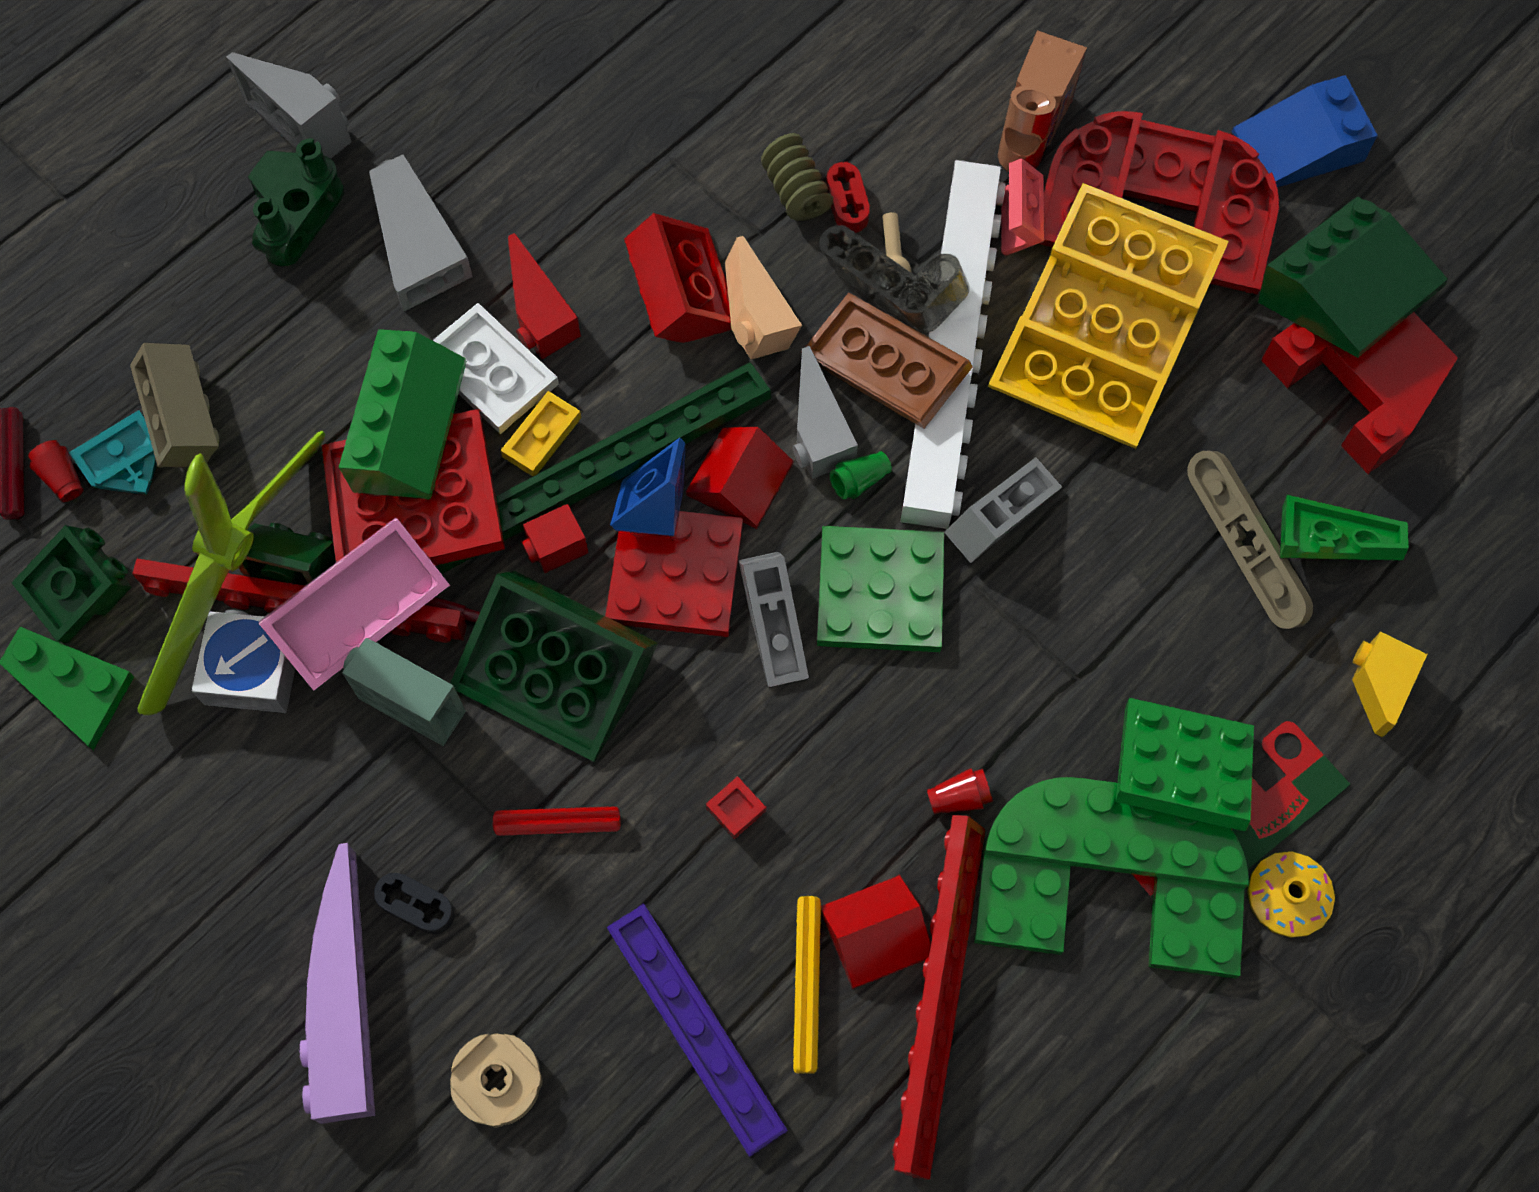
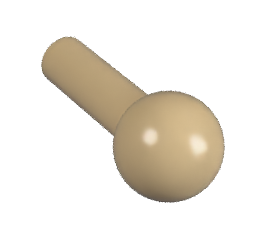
(892, 240)

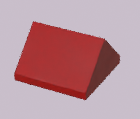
(741, 474)
(877, 931)

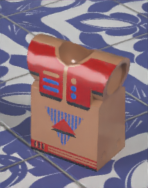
(1040, 98)

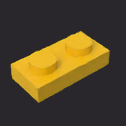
(541, 434)

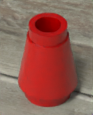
(56, 469)
(961, 793)

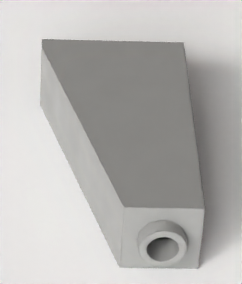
(417, 240)

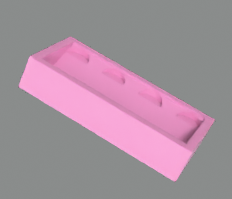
(353, 600)

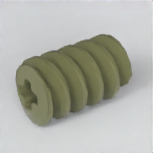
(796, 178)

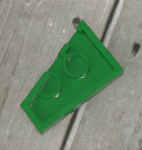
(1336, 532)
(68, 682)

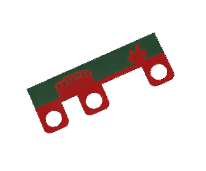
(1275, 814)

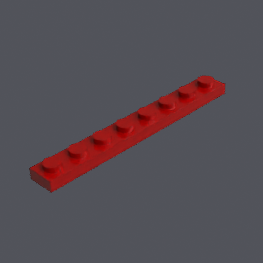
(247, 591)
(938, 1008)

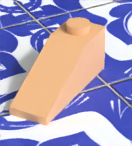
(757, 308)

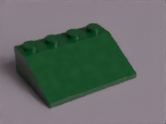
(1352, 278)
(552, 664)

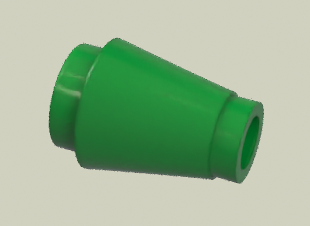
(859, 474)

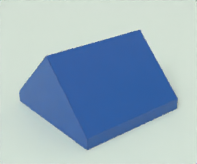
(652, 494)

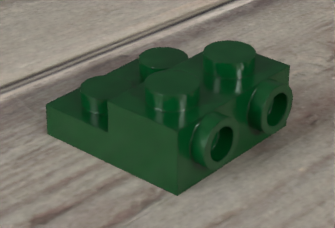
(72, 582)

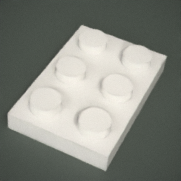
(499, 371)

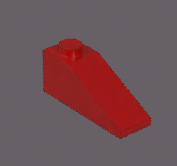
(541, 311)

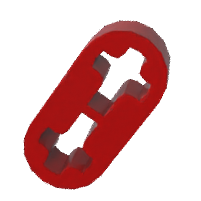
(855, 196)

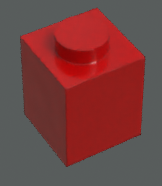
(554, 539)

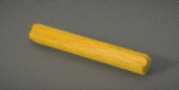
(807, 985)

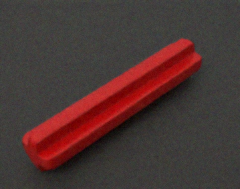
(556, 820)

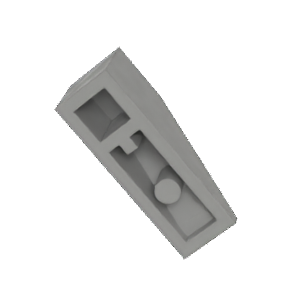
(821, 427)
(1002, 509)
(774, 618)

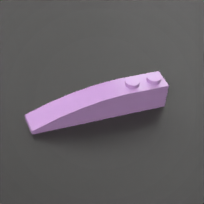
(336, 1004)

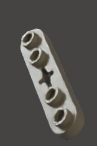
(1268, 574)

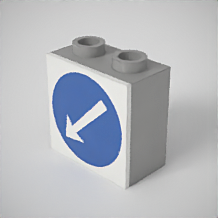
(241, 665)

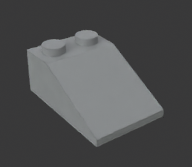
(292, 103)

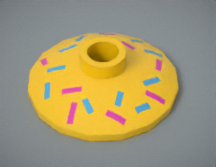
(1277, 907)

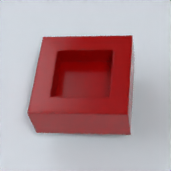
(735, 807)

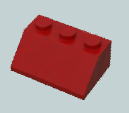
(679, 279)

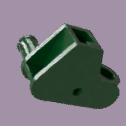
(294, 200)

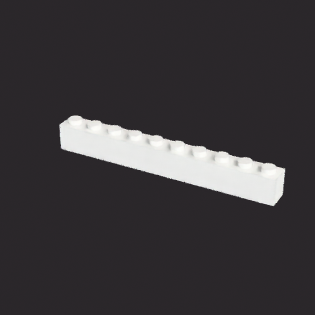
(936, 449)

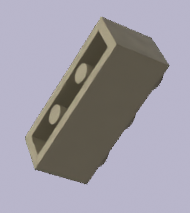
(173, 404)

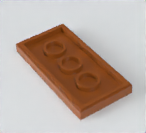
(888, 360)

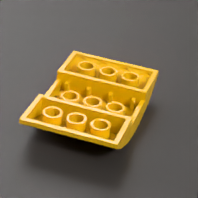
(1109, 315)

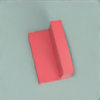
(1022, 208)

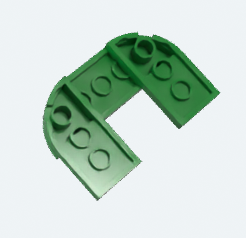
(1079, 824)

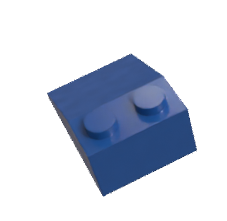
(1310, 132)

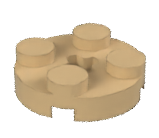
(469, 1078)

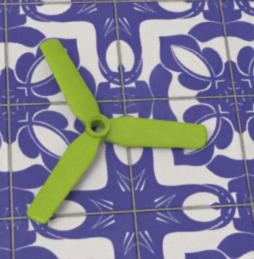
(221, 548)

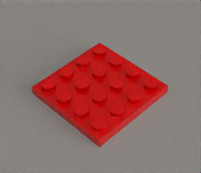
(450, 526)

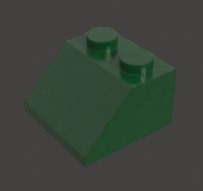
(286, 555)

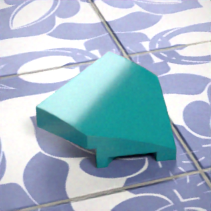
(119, 457)

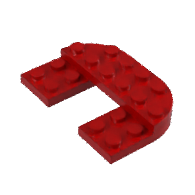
(1178, 169)

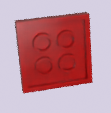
(677, 579)

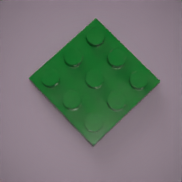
(881, 589)
(1186, 764)

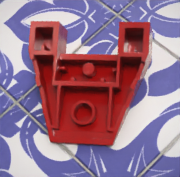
(1390, 380)

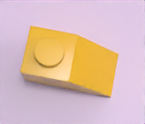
(1385, 679)

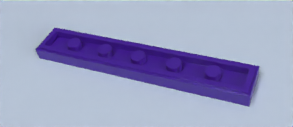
(697, 1030)

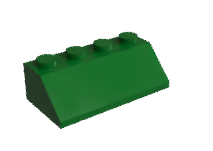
(402, 416)

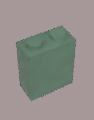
(403, 691)

